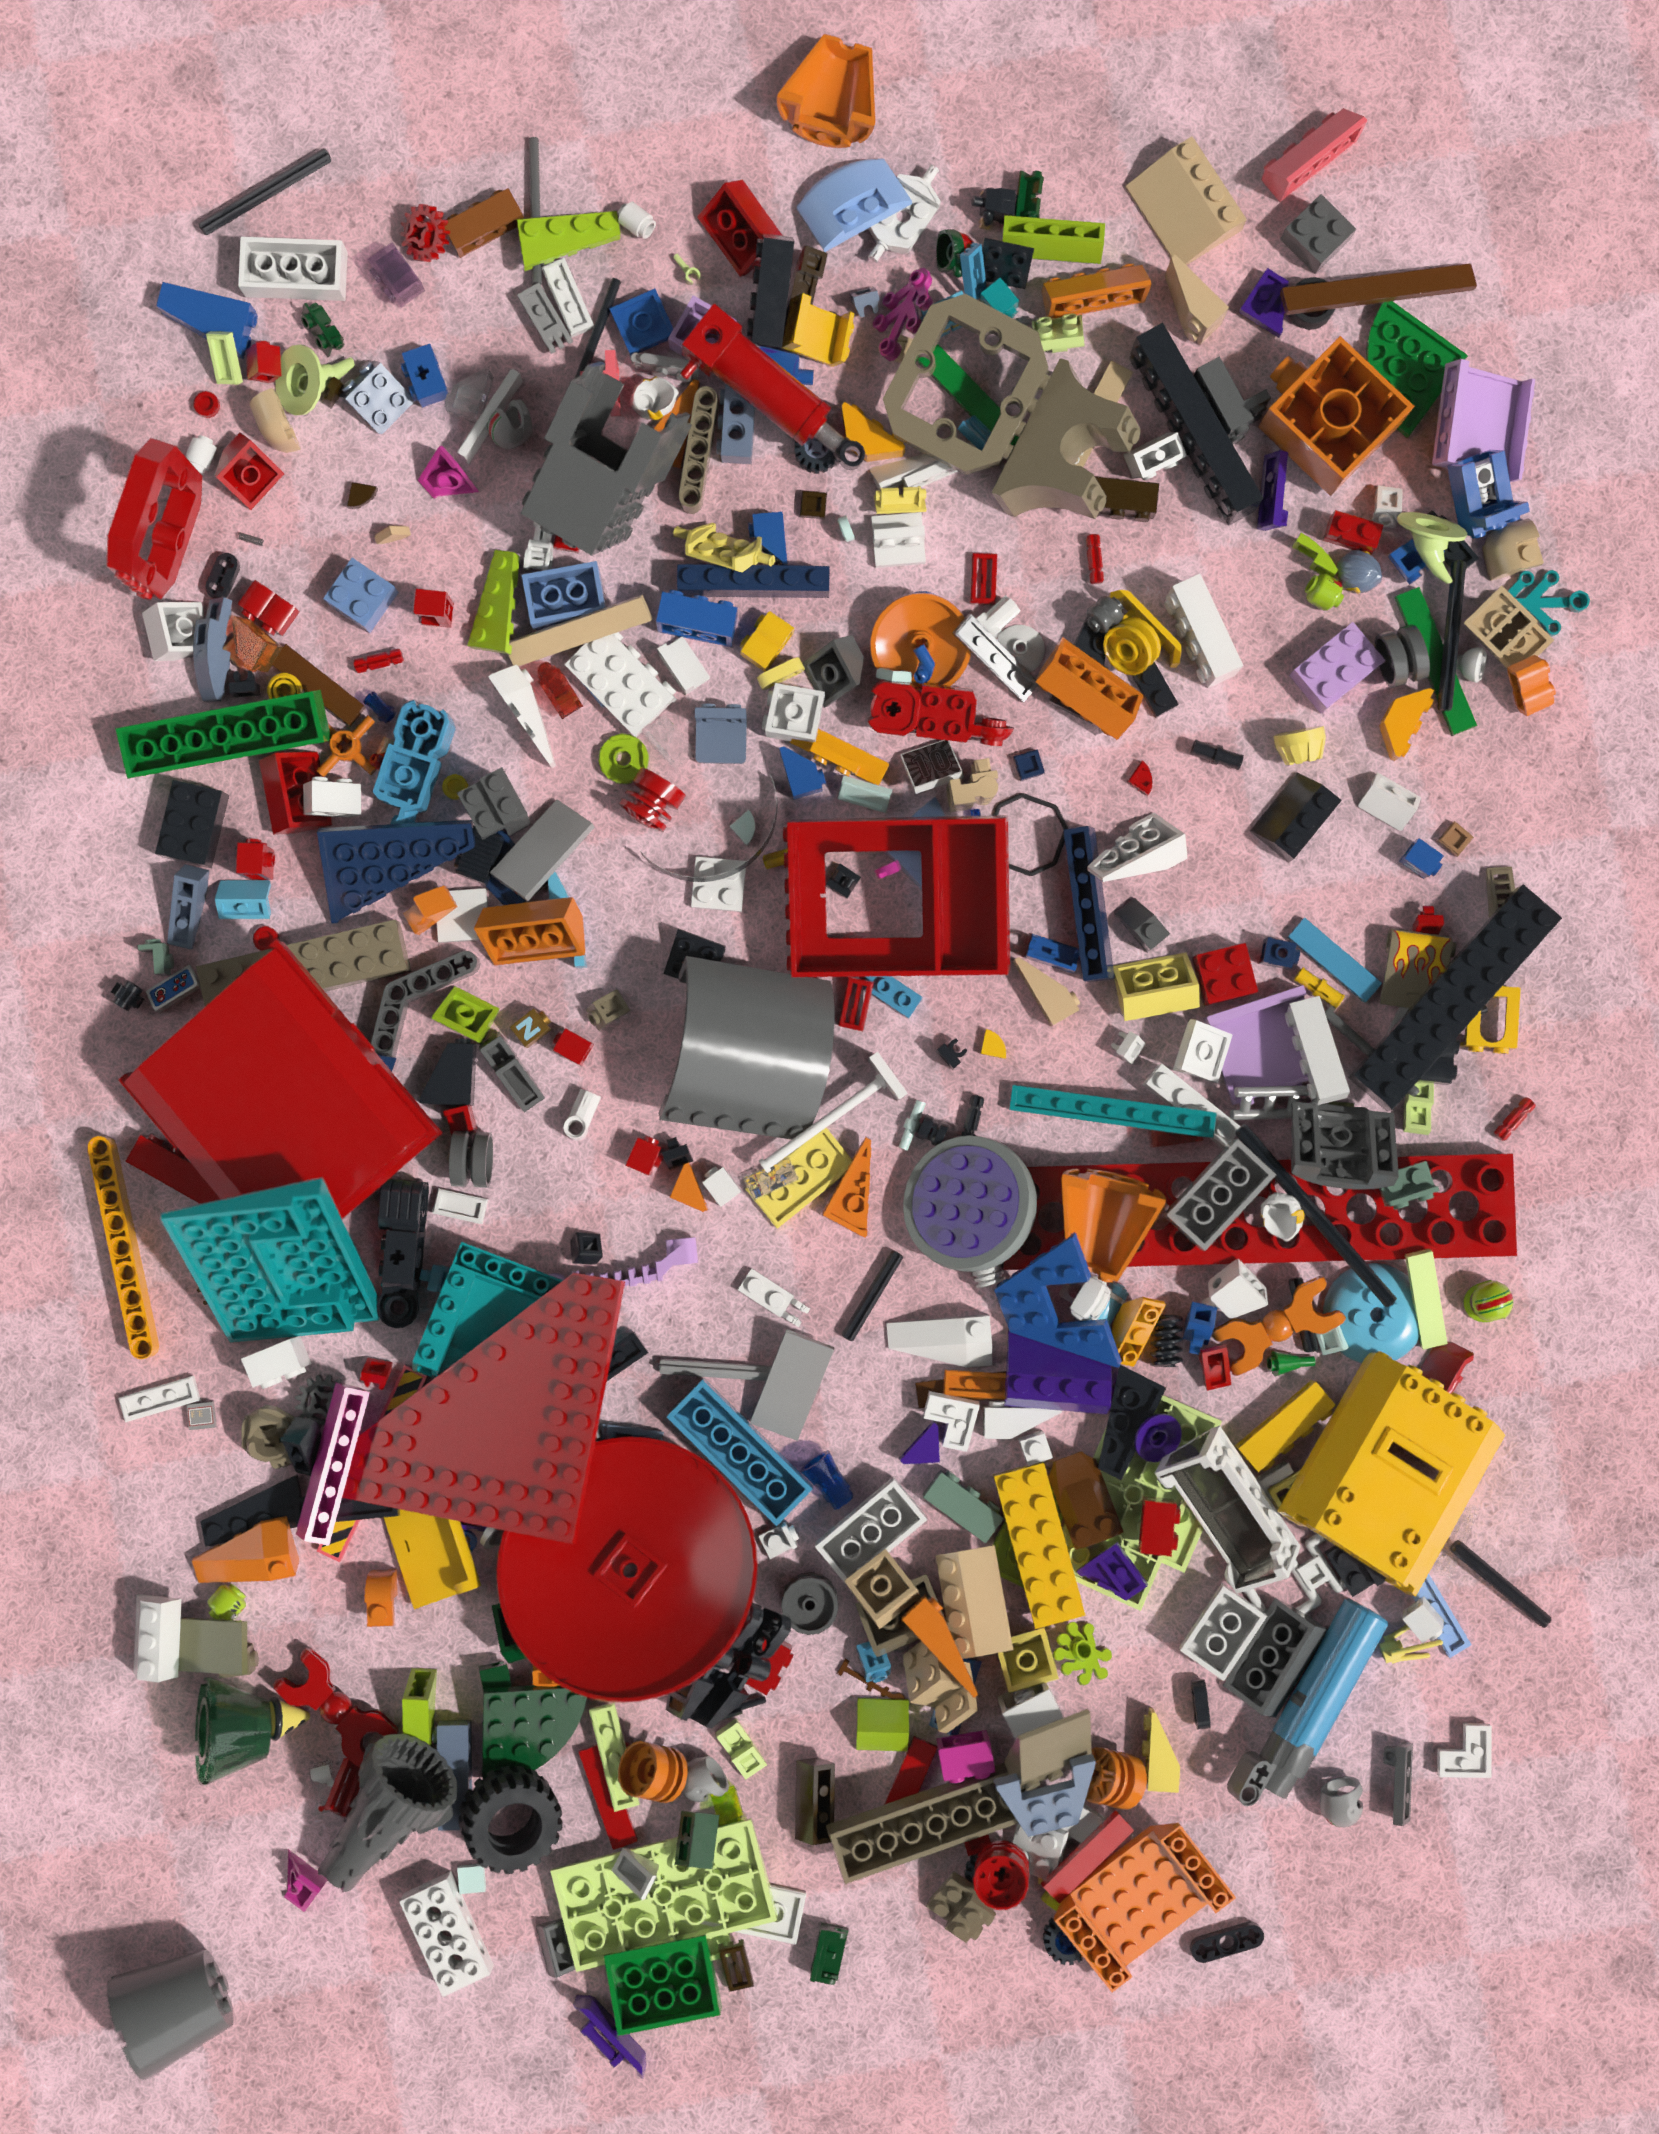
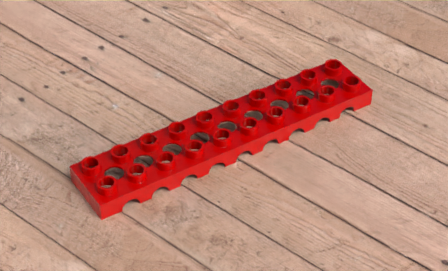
(1261, 1246)

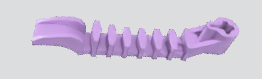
(678, 1252)

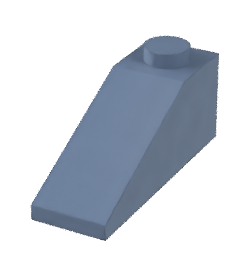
(187, 905)

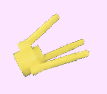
(1394, 1652)

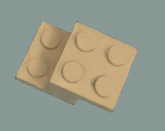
(1507, 629)
(934, 1686)

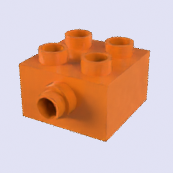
(1332, 413)

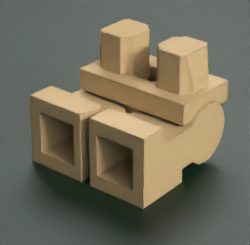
(979, 790)

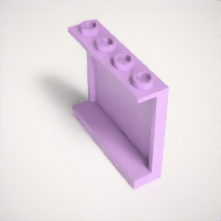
(1482, 414)
(1260, 1044)

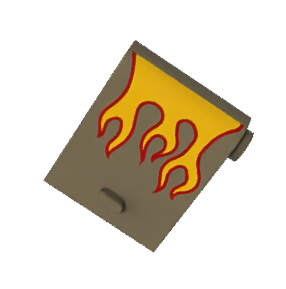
(1413, 964)

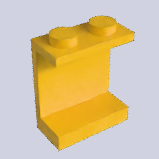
(817, 332)

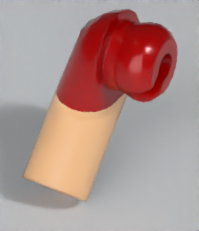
(377, 758)

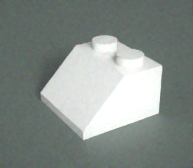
(172, 629)

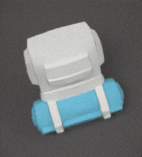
(1096, 1299)

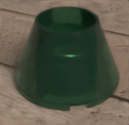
(230, 1730)

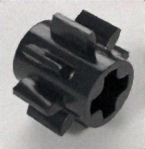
(127, 995)

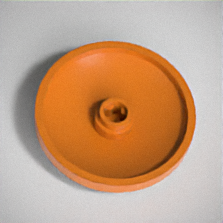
(919, 621)

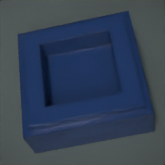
(1029, 765)

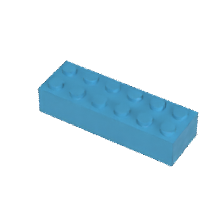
(740, 1451)

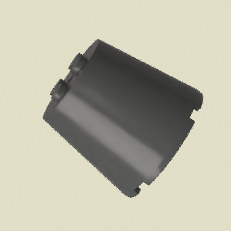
(169, 2010)

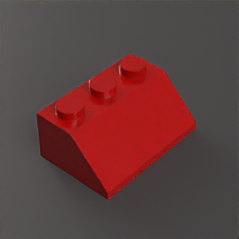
(735, 223)
(283, 787)

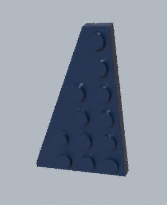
(373, 860)

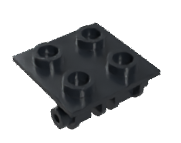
(1007, 262)
(692, 946)

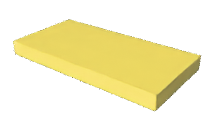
(818, 1166)

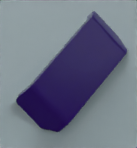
(605, 2022)

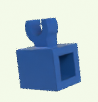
(1199, 1326)

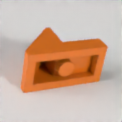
(429, 909)

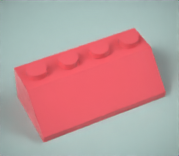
(1313, 152)

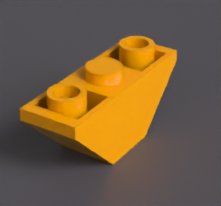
(870, 434)
(1403, 720)
(1134, 1326)

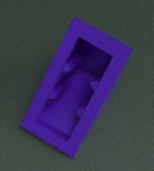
(924, 1448)

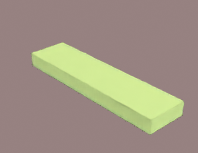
(1426, 1298)
(611, 1748)

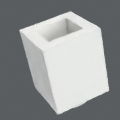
(721, 1185)
(1035, 1448)
(1423, 1620)

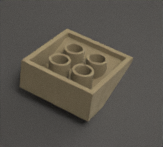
(1048, 1749)

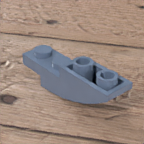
(210, 659)

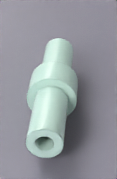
(912, 1125)

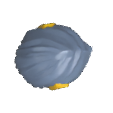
(1359, 571)

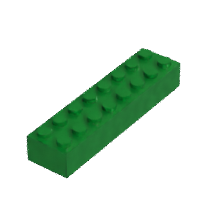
(223, 734)

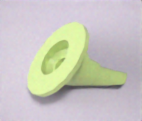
(305, 378)
(1432, 538)

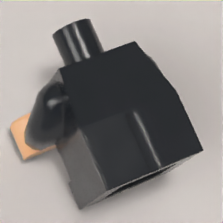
(994, 205)

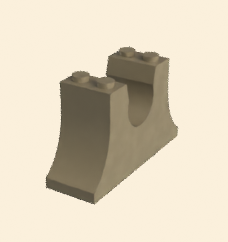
(1058, 431)

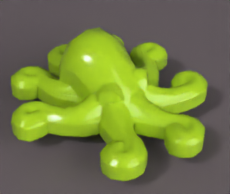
(1082, 1653)

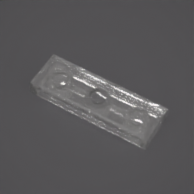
(1446, 1560)

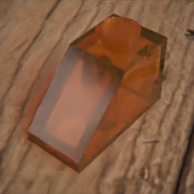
(254, 645)

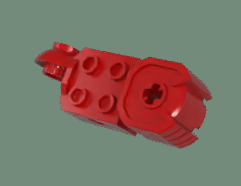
(933, 713)

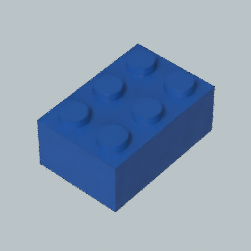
(697, 618)

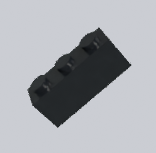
(1295, 816)

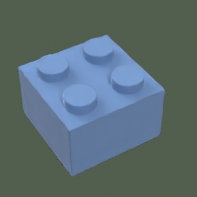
(361, 595)

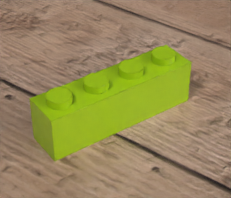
(1057, 238)

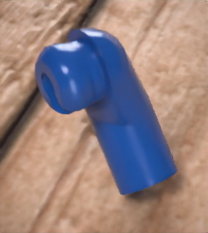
(925, 666)

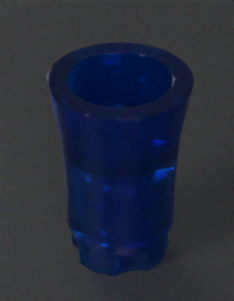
(828, 1480)

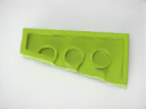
(558, 236)
(493, 618)

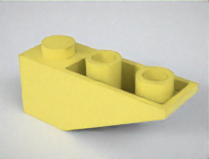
(1161, 1763)

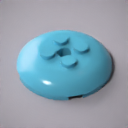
(1392, 1333)

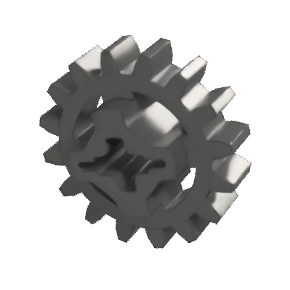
(317, 1393)

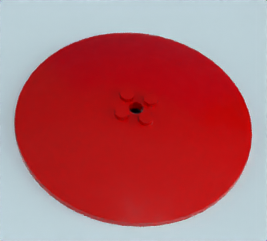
(644, 1632)

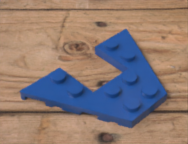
(1033, 1316)

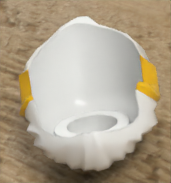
(653, 398)
(1282, 1215)

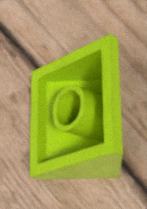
(466, 1014)
(882, 1724)

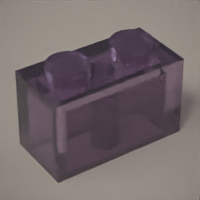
(396, 274)

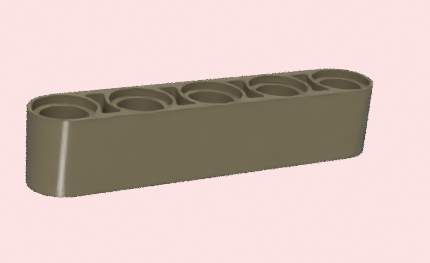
(696, 438)

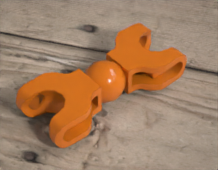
(1278, 1325)

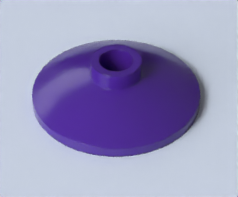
(1157, 1437)

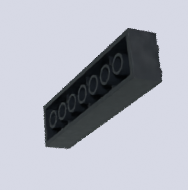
(1196, 423)

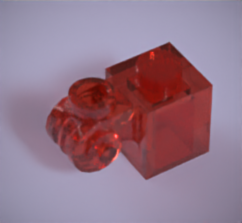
(558, 689)

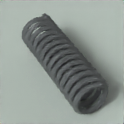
(250, 540)

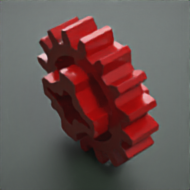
(425, 233)

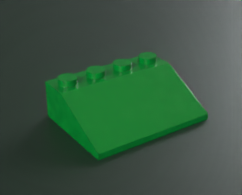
(662, 1985)

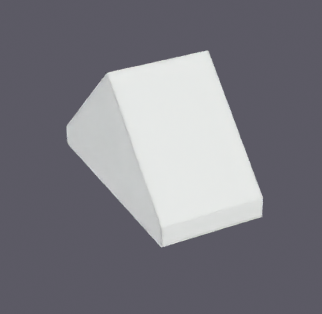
(635, 1872)

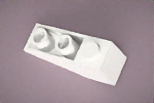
(1010, 1421)

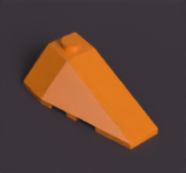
(256, 1555)

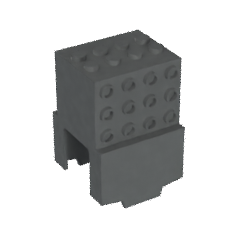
(590, 483)

